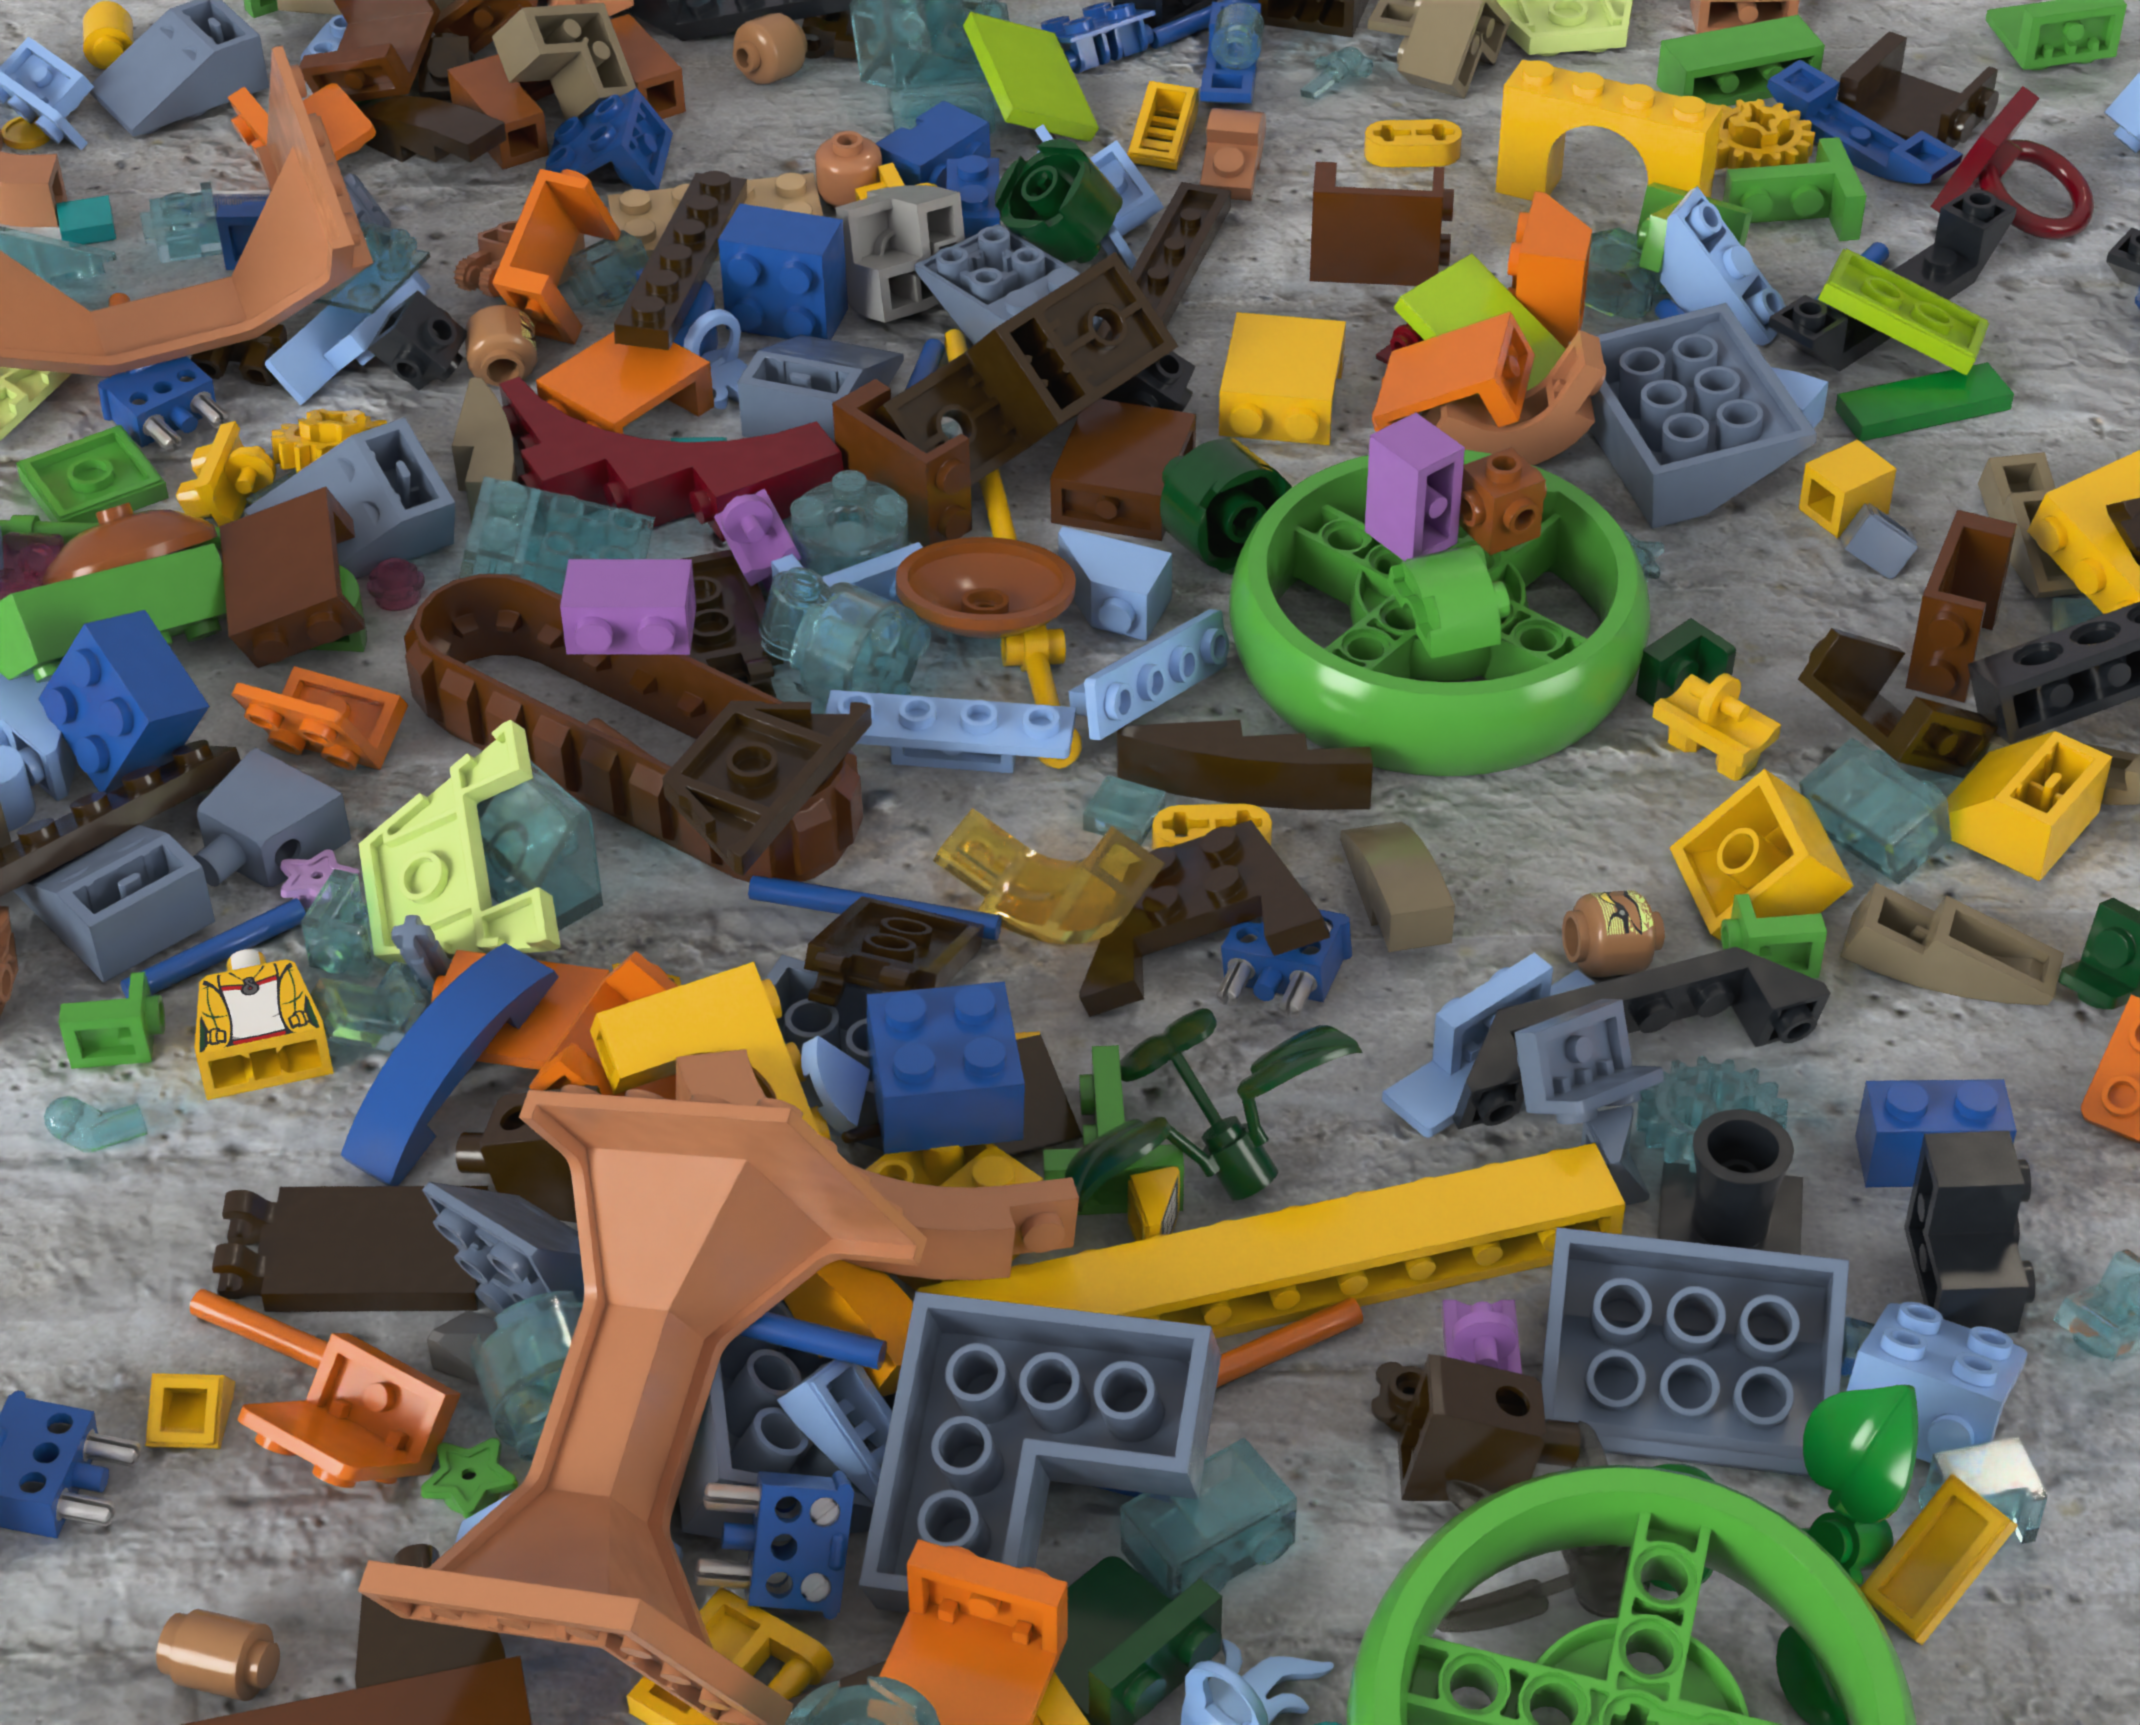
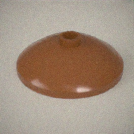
(127, 539)
(985, 586)

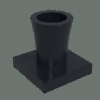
(1737, 1188)

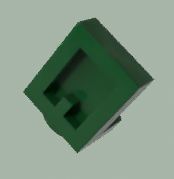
(1678, 655)
(2109, 960)

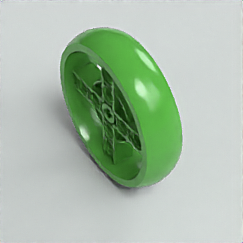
(1361, 689)
(1673, 1531)

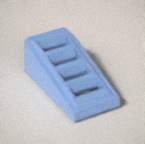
(822, 1411)

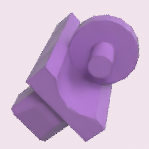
(755, 535)
(1482, 1333)

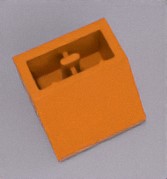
(1551, 266)

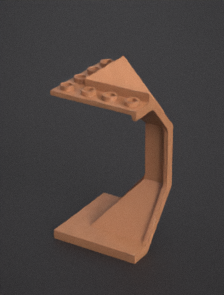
(294, 255)
(685, 1240)

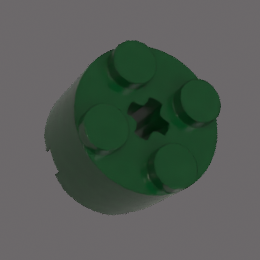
(1058, 201)
(1217, 499)

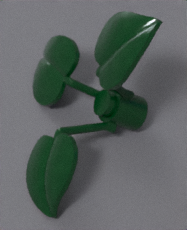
(1231, 1148)

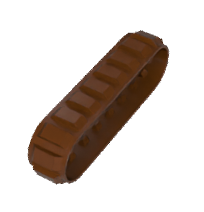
(523, 619)

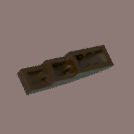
(430, 128)
(1262, 770)

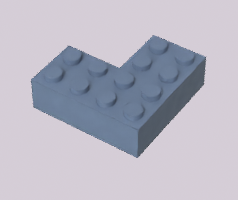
(1024, 1397)

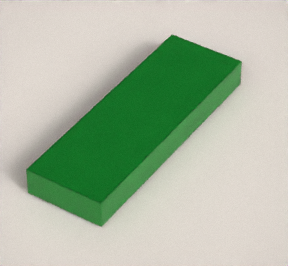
(1923, 402)

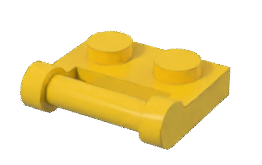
(747, 1639)

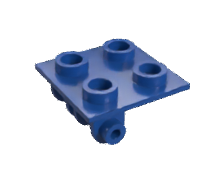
(1102, 34)

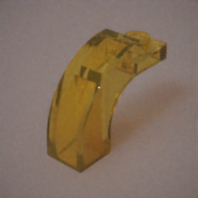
(1047, 895)

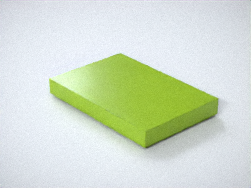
(1030, 77)
(1469, 295)
(1904, 311)

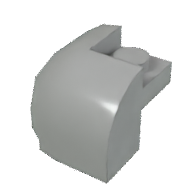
(887, 239)

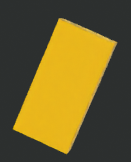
(1937, 1559)

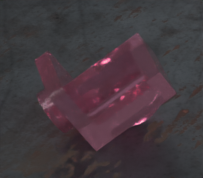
(26, 560)

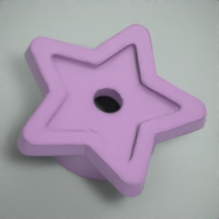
(309, 876)

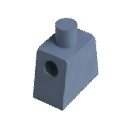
(265, 816)

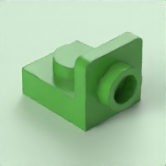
(1786, 940)
(113, 1029)

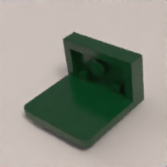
(1132, 1641)

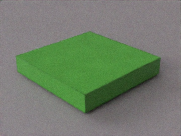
(92, 477)

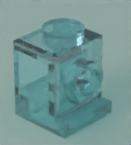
(183, 225)
(607, 270)
(1998, 1474)

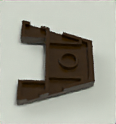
(1201, 890)

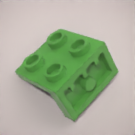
(2059, 31)

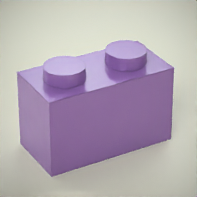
(1414, 488)
(628, 606)

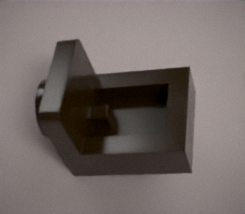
(442, 53)

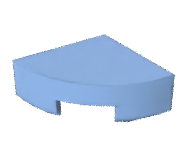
(837, 1081)

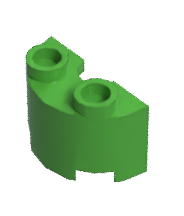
(1451, 600)

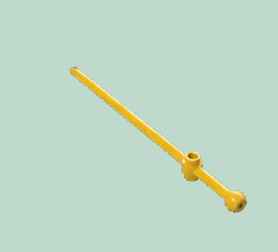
(1038, 647)

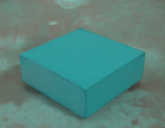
(86, 220)

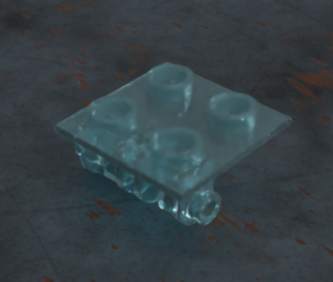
(394, 262)

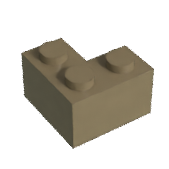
(1450, 42)
(571, 49)

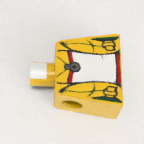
(257, 1027)

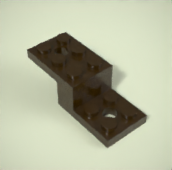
(1035, 369)

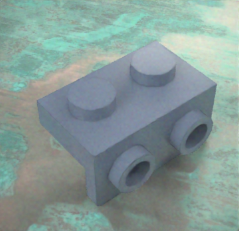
(1581, 1063)

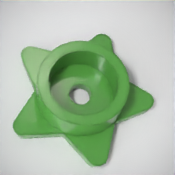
(474, 1494)

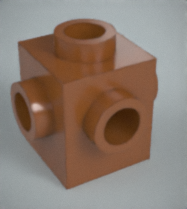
(1502, 501)

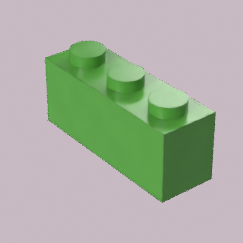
(1736, 60)

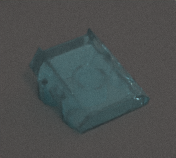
(1615, 279)

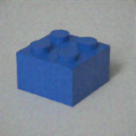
(784, 272)
(122, 699)
(945, 1067)

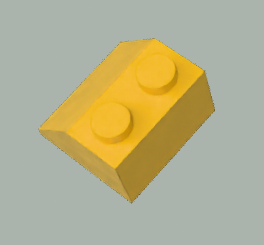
(1762, 846)

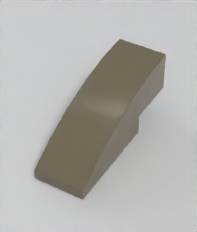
(482, 442)
(2012, 493)
(1400, 885)
(1950, 950)

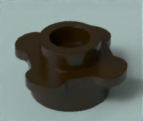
(1392, 1403)

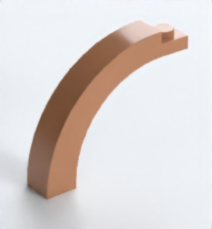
(966, 1229)

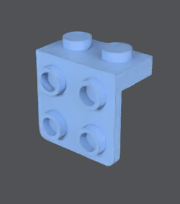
(1955, 1370)

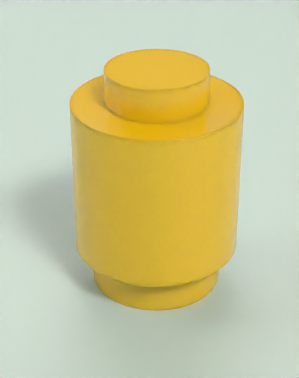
(106, 33)

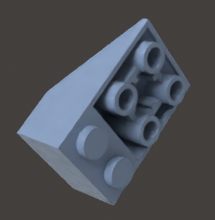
(182, 67)
(992, 279)
(802, 378)
(386, 489)
(123, 900)
(507, 1244)

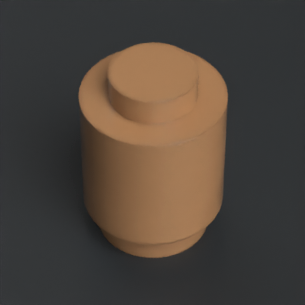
(218, 1654)

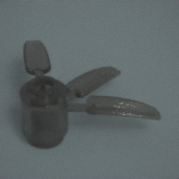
(1593, 1571)

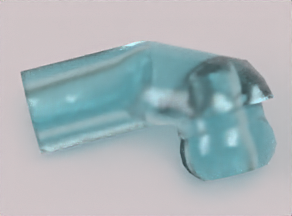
(90, 1128)

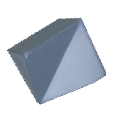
(1879, 541)
(1612, 1136)

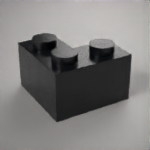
(1968, 1229)

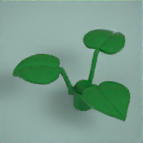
(1866, 1454)

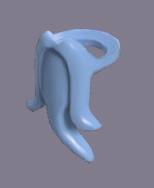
(724, 362)
(1243, 1699)

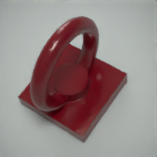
(1994, 156)

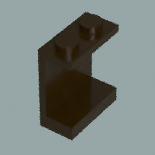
(1909, 104)
(1930, 735)

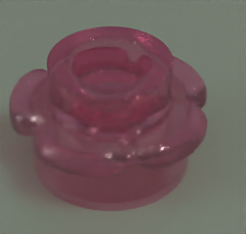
(396, 584)

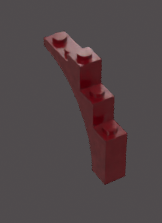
(662, 475)

